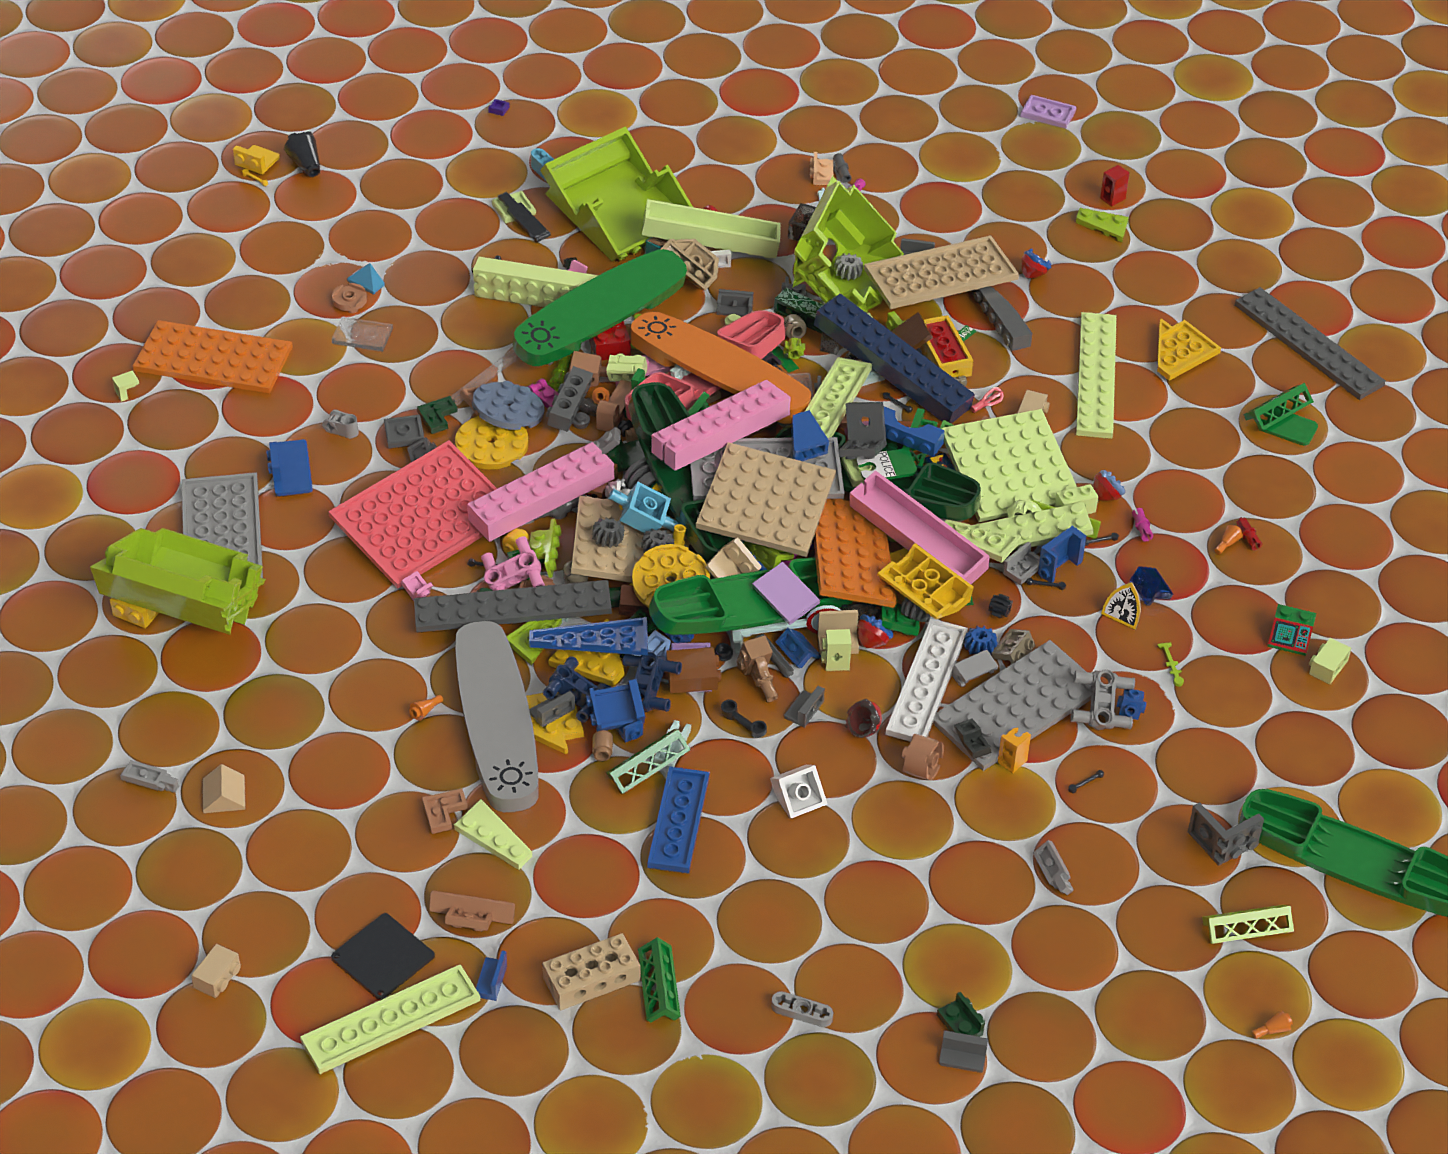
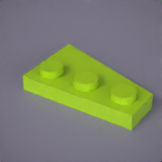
(1108, 223)
(520, 638)

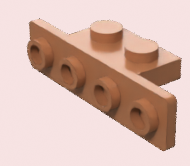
(471, 911)

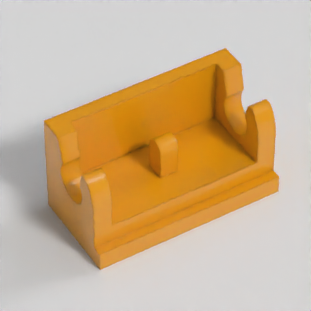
(1013, 750)

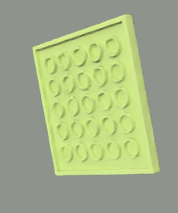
(1010, 460)

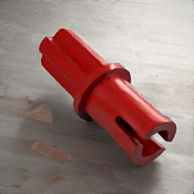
(1249, 533)

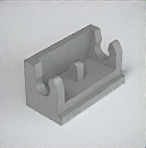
(973, 667)

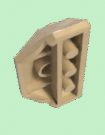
(700, 262)

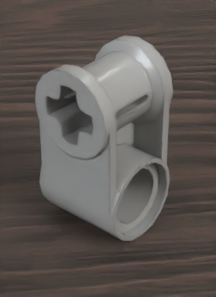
(341, 424)

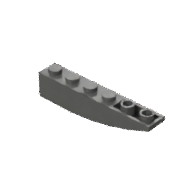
(1004, 318)

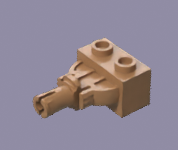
(754, 660)

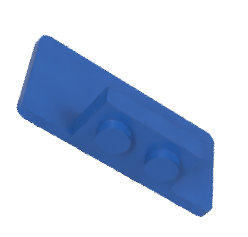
(290, 467)

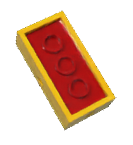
(947, 348)

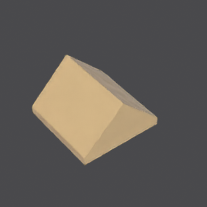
(223, 790)

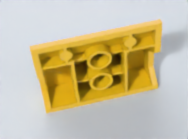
(928, 583)

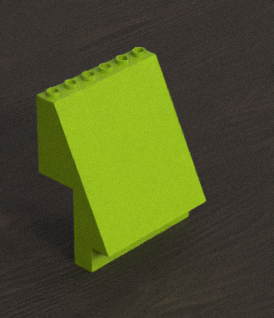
(607, 190)

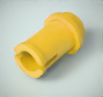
(678, 534)

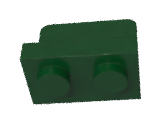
(626, 454)

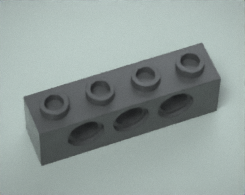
(570, 396)

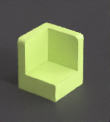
(124, 382)

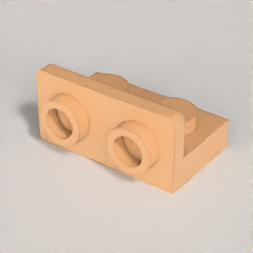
(821, 170)

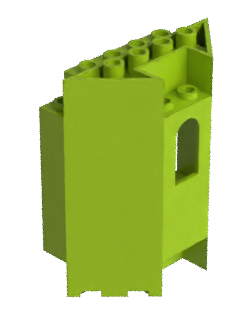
(855, 229)
(180, 578)

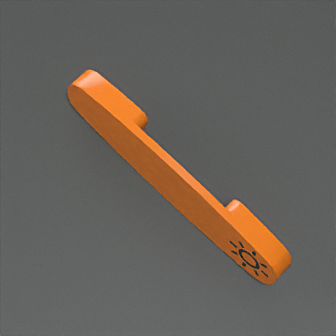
(711, 358)

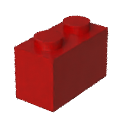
(1114, 185)

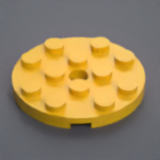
(473, 443)
(661, 563)

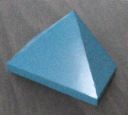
(367, 278)

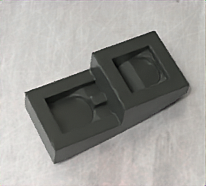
(972, 738)

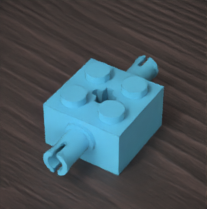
(644, 508)

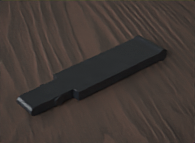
(524, 218)

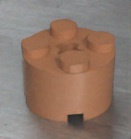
(922, 757)

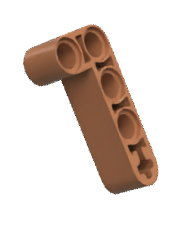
(611, 413)

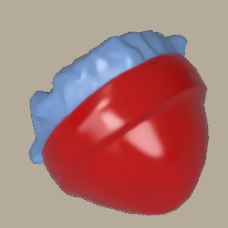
(1107, 487)

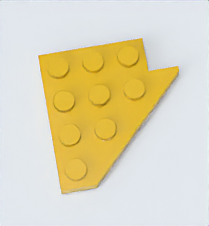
(1182, 348)
(592, 665)
(559, 730)

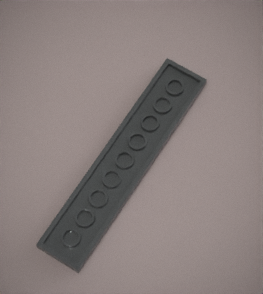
(1310, 343)
(513, 605)

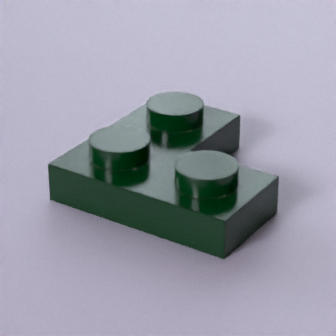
(434, 412)

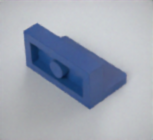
(797, 647)
(492, 977)

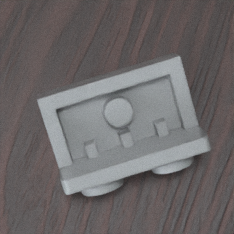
(1021, 564)

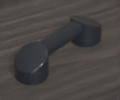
(730, 711)

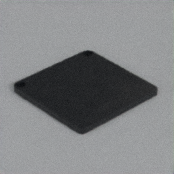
(383, 956)

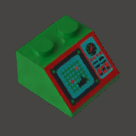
(1292, 629)

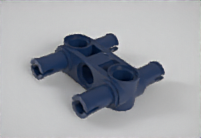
(649, 678)
(565, 680)

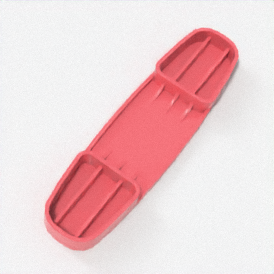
(755, 333)

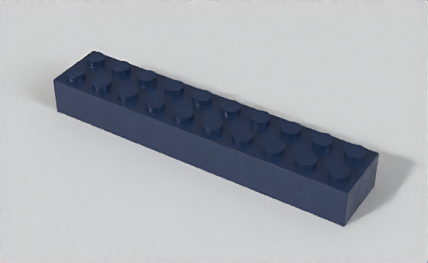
(894, 359)

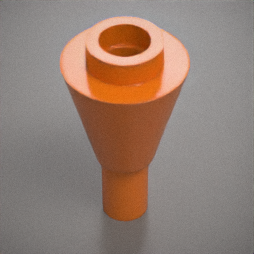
(601, 394)
(1231, 535)
(420, 709)
(1278, 1023)

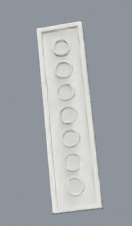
(926, 680)

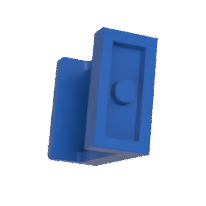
(1064, 547)
(615, 706)

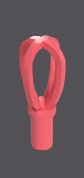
(983, 402)

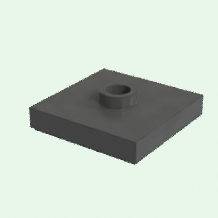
(403, 431)

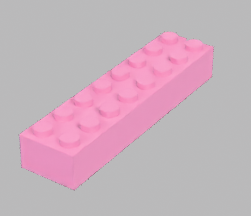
(720, 424)
(540, 491)
(912, 523)

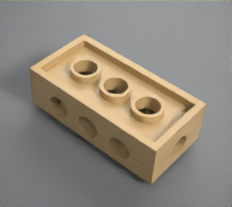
(591, 971)

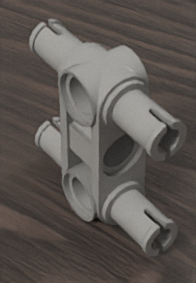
(1102, 699)

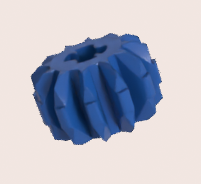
(979, 640)

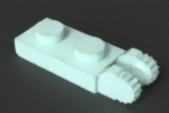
(675, 746)

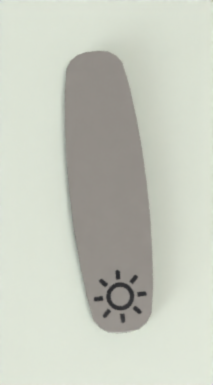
(497, 716)

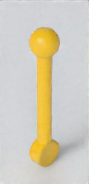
(245, 172)

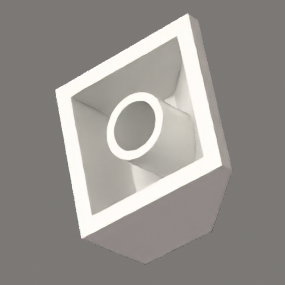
(799, 790)

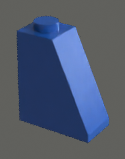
(807, 437)

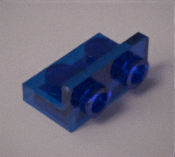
(1150, 585)

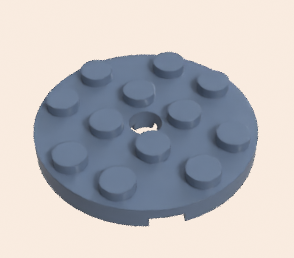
(492, 403)

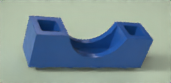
(923, 439)

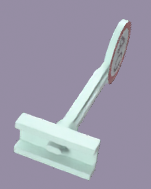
(811, 622)

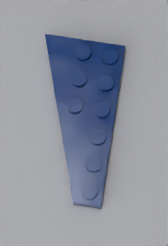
(617, 636)

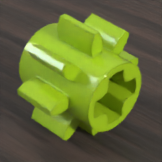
(794, 348)

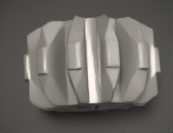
(848, 266)

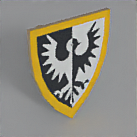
(1123, 605)

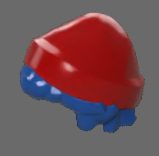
(1033, 265)
(872, 633)

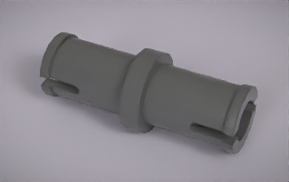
(842, 167)

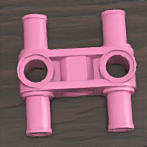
(513, 570)

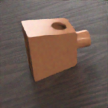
(590, 363)

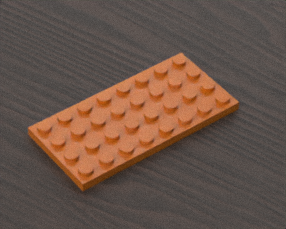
(213, 356)
(850, 556)

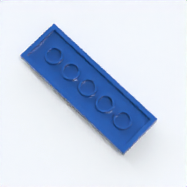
(678, 820)

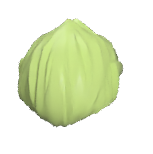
(1023, 507)

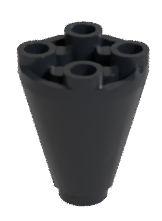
(303, 152)

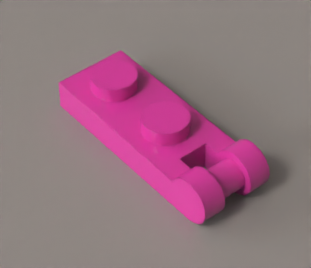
(547, 393)

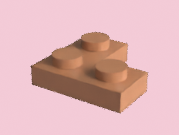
(439, 806)

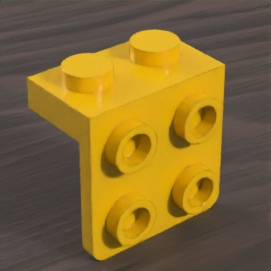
(255, 158)
(132, 613)

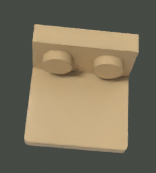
(733, 560)
(838, 620)

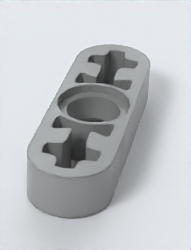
(797, 1001)

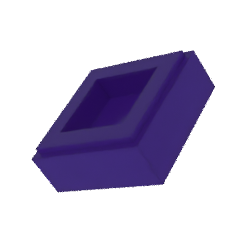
(498, 107)

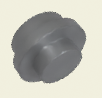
(581, 420)

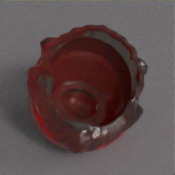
(863, 718)

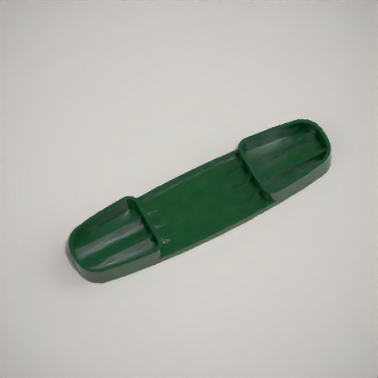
(651, 410)
(934, 486)

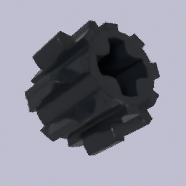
(1000, 605)

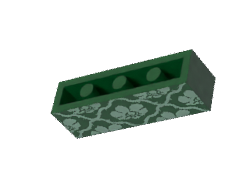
(791, 302)

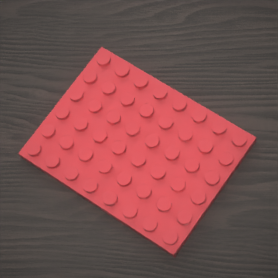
(415, 513)

